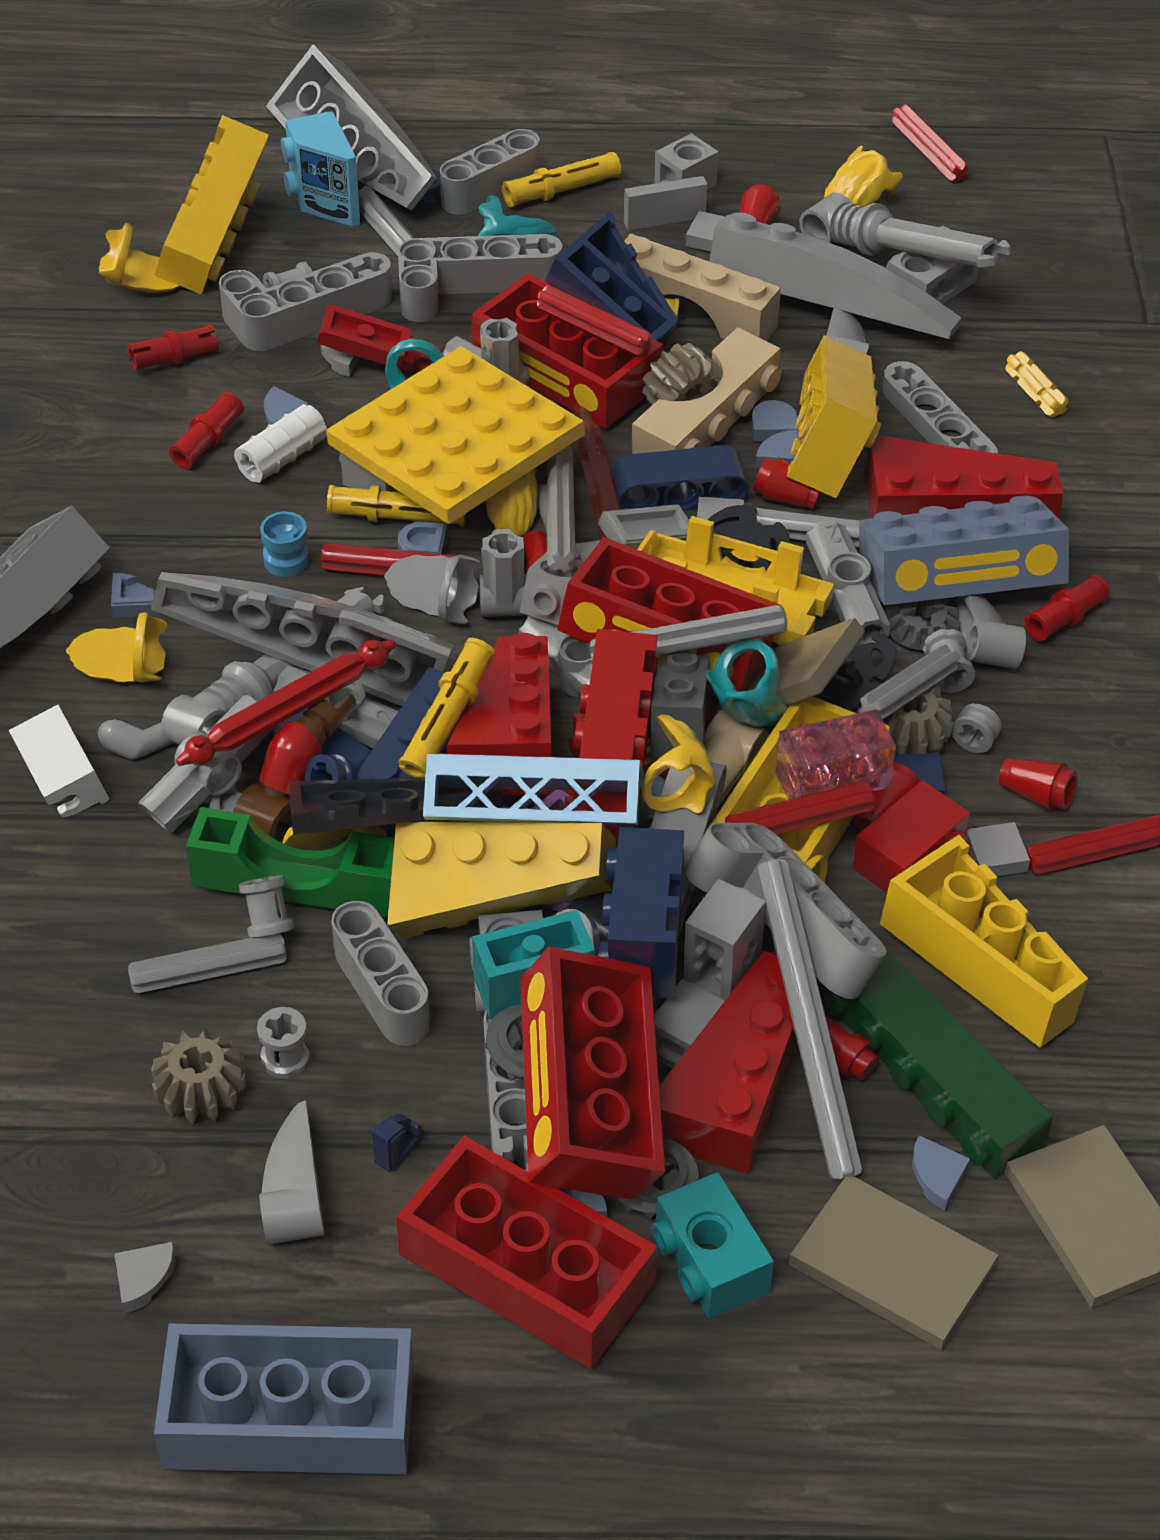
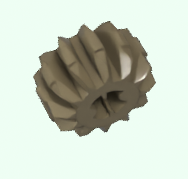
(680, 375)
(921, 723)
(198, 1076)

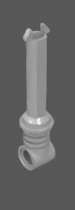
(874, 229)
(257, 679)

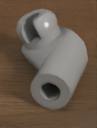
(131, 741)

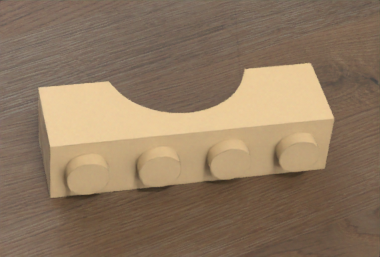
(723, 293)
(745, 373)

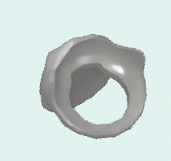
(435, 585)

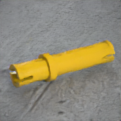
(546, 183)
(348, 502)
(455, 692)

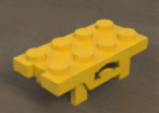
(782, 582)

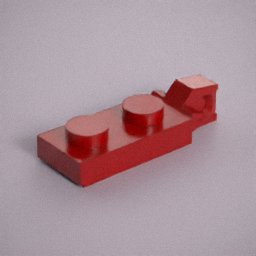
(368, 338)

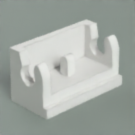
(58, 762)

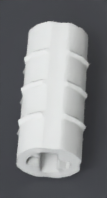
(280, 443)

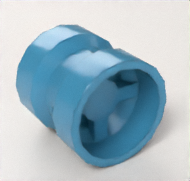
(285, 544)

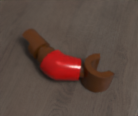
(287, 762)

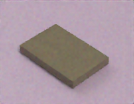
(810, 661)
(1092, 1213)
(894, 1261)

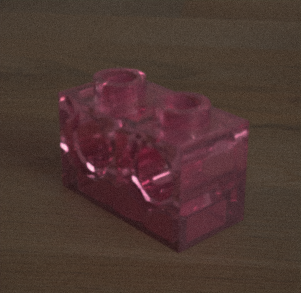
(835, 754)

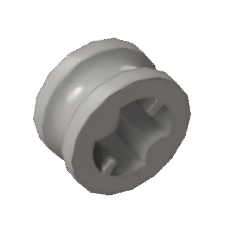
(976, 728)

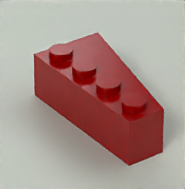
(916, 475)
(511, 705)
(616, 708)
(732, 1072)

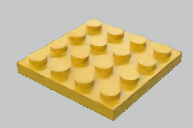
(455, 434)

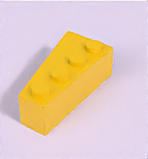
(213, 207)
(834, 417)
(471, 869)
(984, 942)

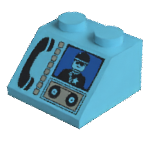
(321, 168)

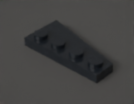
(368, 802)

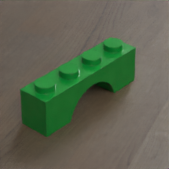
(233, 849)

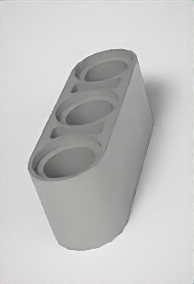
(481, 171)
(381, 973)

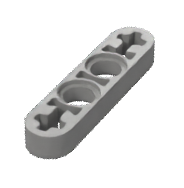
(910, 386)

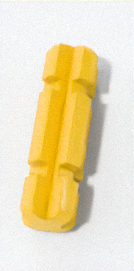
(1036, 384)

